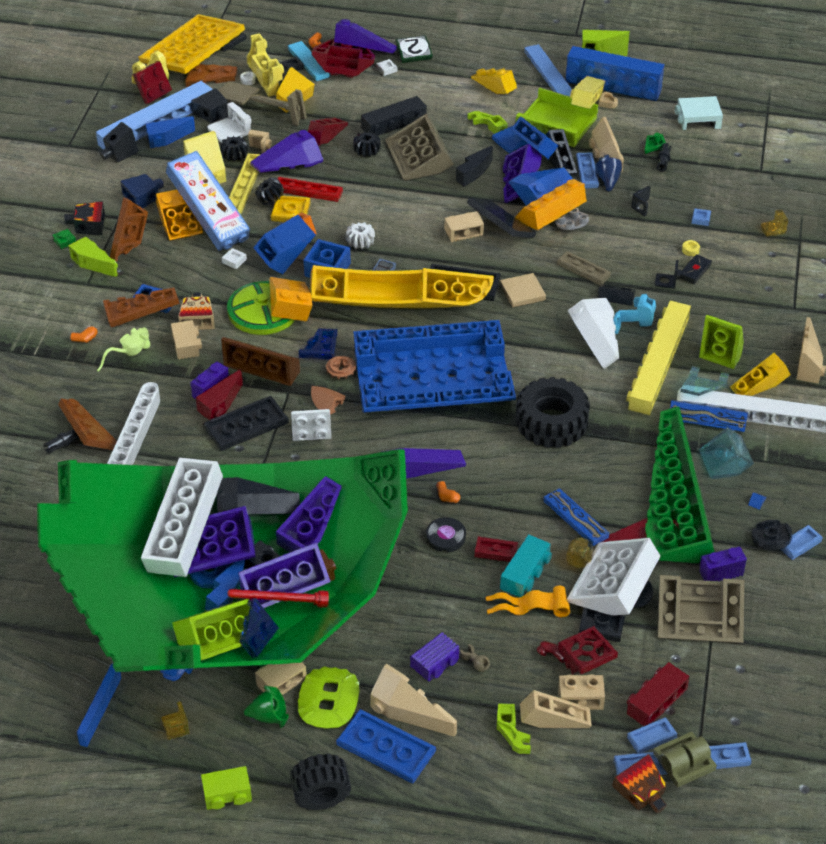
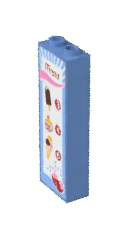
(208, 201)

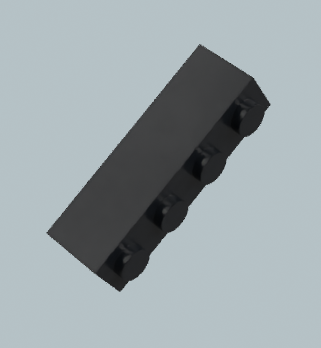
(393, 116)

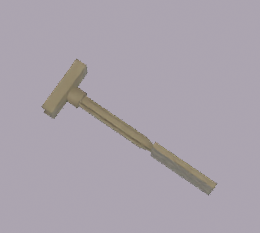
(242, 93)

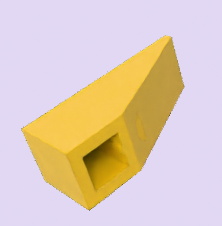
(497, 81)
(762, 377)

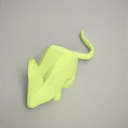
(131, 344)

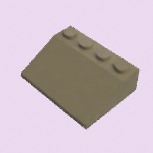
(419, 150)

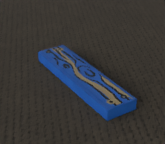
(711, 415)
(576, 517)

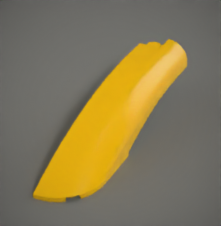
(398, 288)

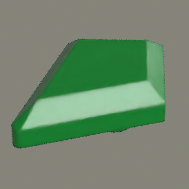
(654, 142)

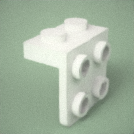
(236, 124)

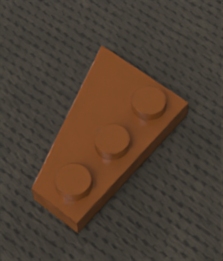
(211, 73)

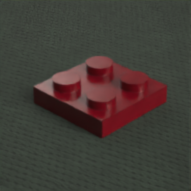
(152, 82)

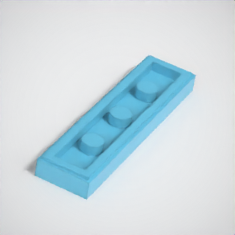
(310, 64)

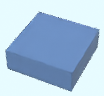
(701, 217)

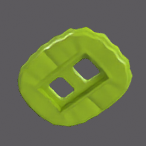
(344, 699)

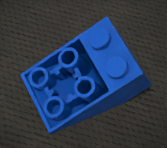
(284, 243)

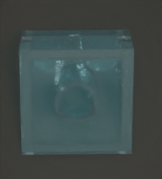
(726, 455)

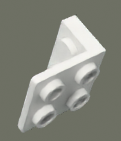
(311, 425)

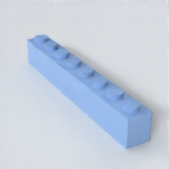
(169, 108)

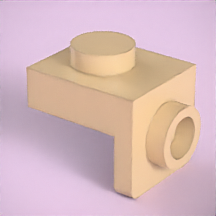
(259, 140)

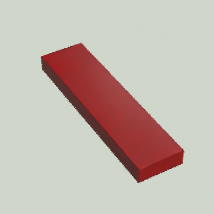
(311, 189)

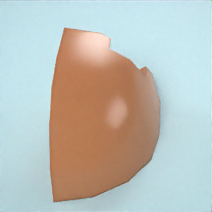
(326, 398)

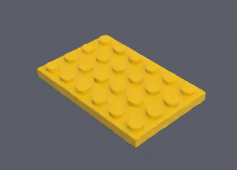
(194, 42)

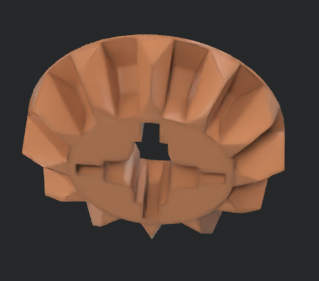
(335, 363)

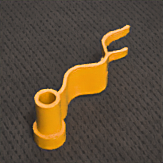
(534, 599)

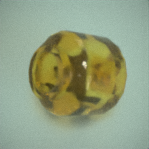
(579, 552)

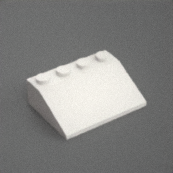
(615, 576)

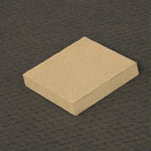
(523, 290)

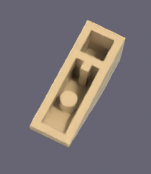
(553, 712)

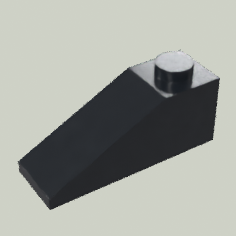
(562, 155)

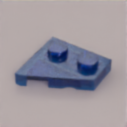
(321, 345)
(257, 629)

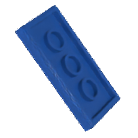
(386, 746)

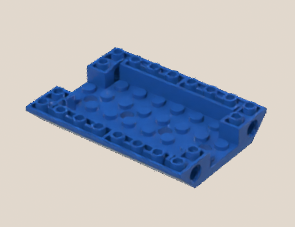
(431, 356)

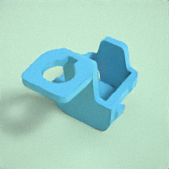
(643, 314)

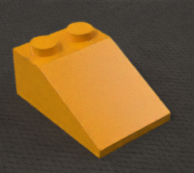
(290, 299)

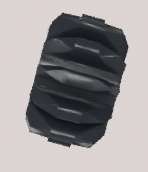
(366, 144)
(234, 148)
(269, 191)

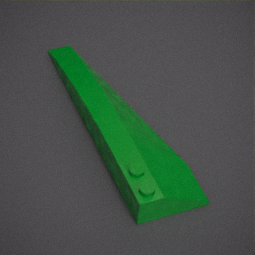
(676, 496)

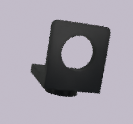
(639, 198)
(672, 278)

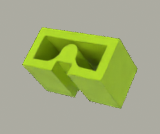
(226, 787)

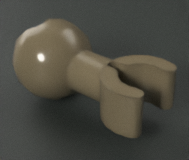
(480, 662)

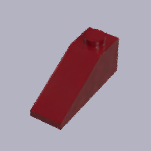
(326, 129)
(219, 398)

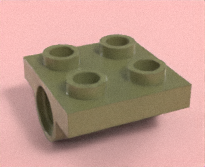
(685, 758)

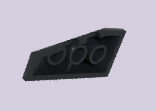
(257, 497)

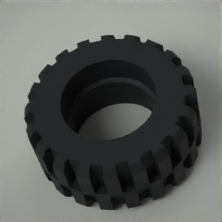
(552, 429)

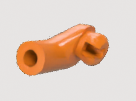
(313, 41)

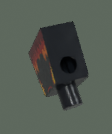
(87, 218)

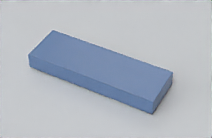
(587, 170)

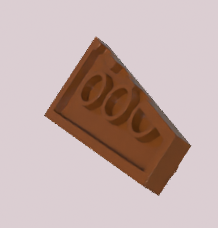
(141, 305)
(86, 426)

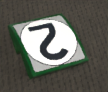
(413, 49)

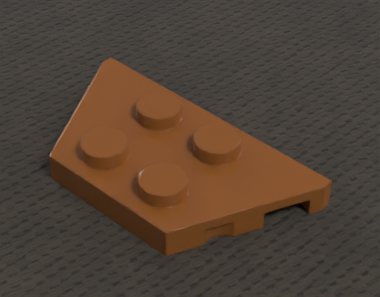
(129, 228)

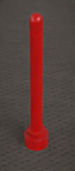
(318, 598)

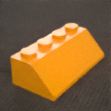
(553, 205)

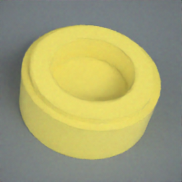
(690, 248)

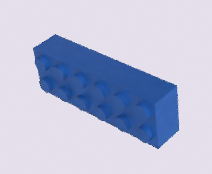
(620, 73)

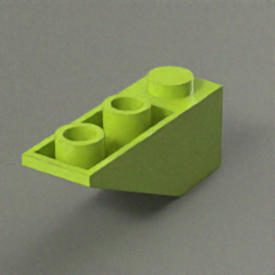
(91, 257)

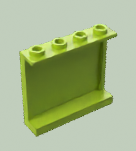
(556, 112)

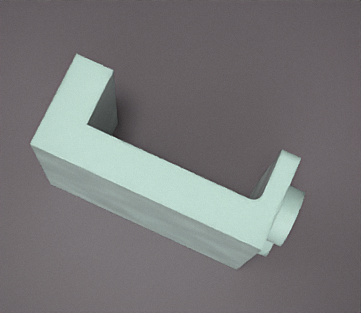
(699, 110)

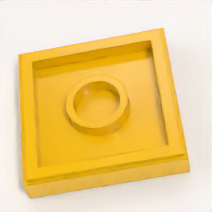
(289, 207)

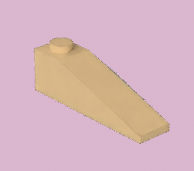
(811, 357)
(401, 702)

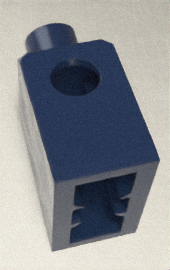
(141, 189)

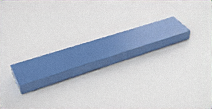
(547, 70)
(723, 755)

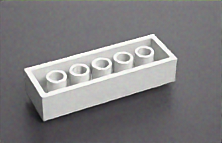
(182, 517)

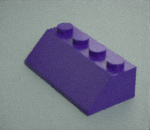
(288, 573)

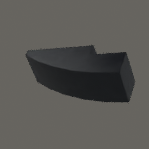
(474, 166)

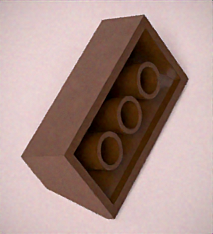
(260, 361)

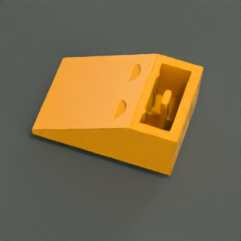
(177, 216)

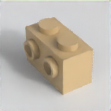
(583, 690)

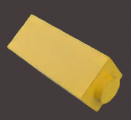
(293, 81)

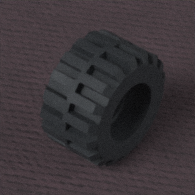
(320, 782)

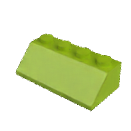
(214, 629)

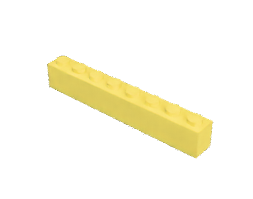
(659, 358)

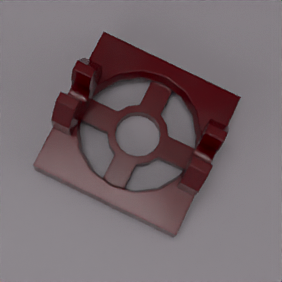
(600, 643)

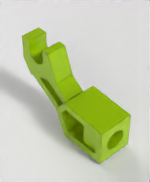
(494, 122)
(515, 738)

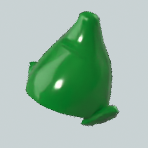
(268, 707)

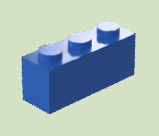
(534, 137)

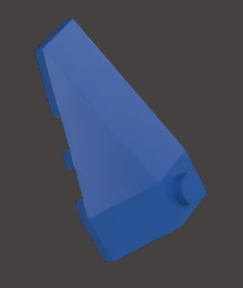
(536, 184)

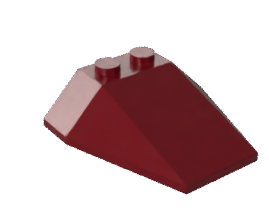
(342, 58)

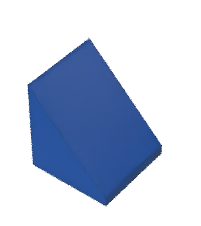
(756, 500)

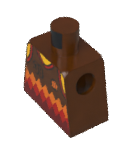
(642, 785)

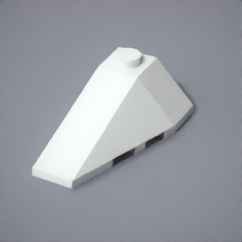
(597, 327)

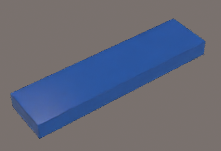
(98, 706)

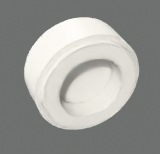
(248, 78)

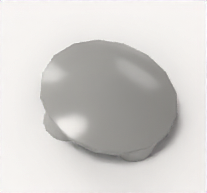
(572, 220)

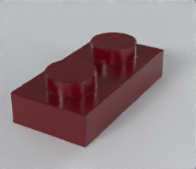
(495, 549)

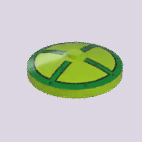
(251, 310)

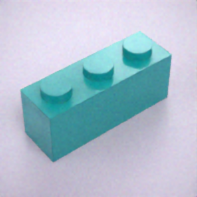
(525, 566)

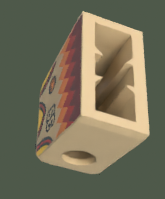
(199, 310)

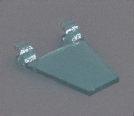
(699, 386)

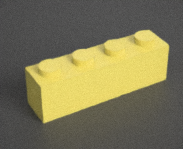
(587, 92)

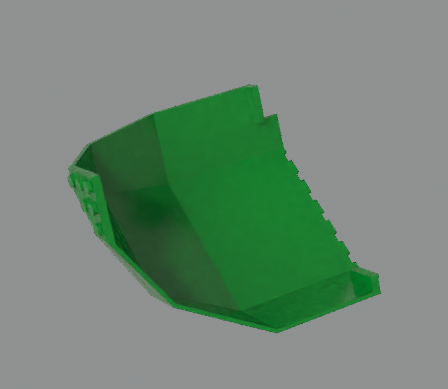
(109, 513)

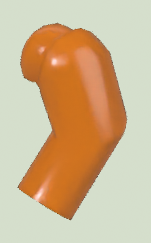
(85, 336)
(446, 494)

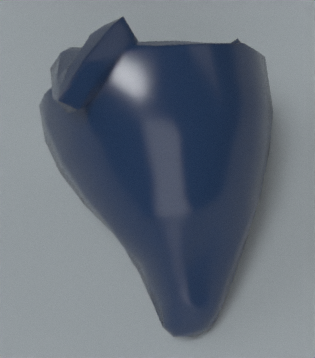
(609, 171)

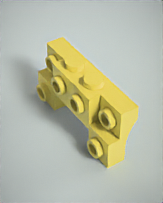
(267, 70)

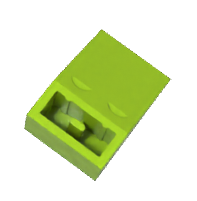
(606, 41)

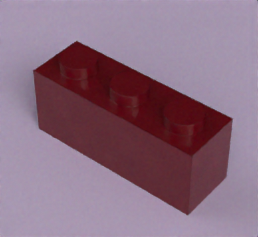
(657, 694)

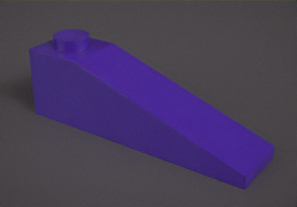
(355, 35)
(294, 150)
(519, 162)
(429, 461)
(310, 518)

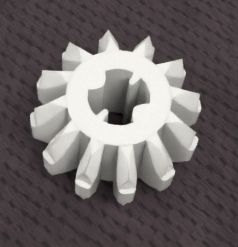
(360, 235)

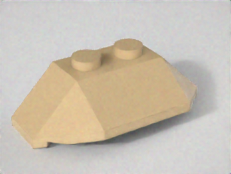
(604, 142)

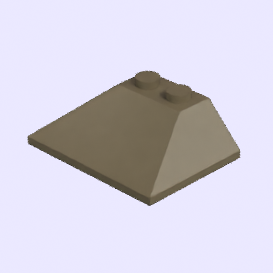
(701, 609)

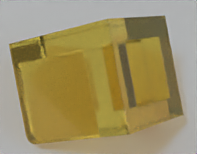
(776, 226)
(176, 723)

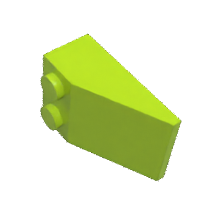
(721, 342)

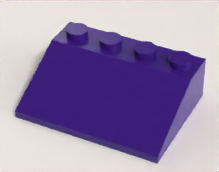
(224, 540)

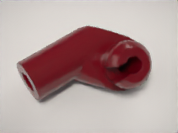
(546, 647)

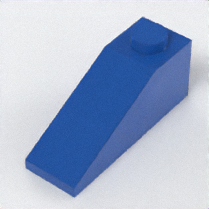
(168, 131)

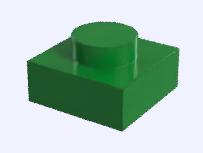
(64, 238)

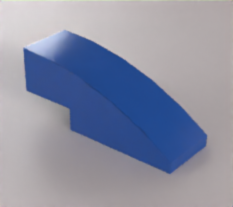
(225, 581)

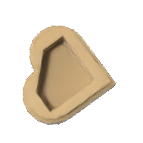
(607, 100)

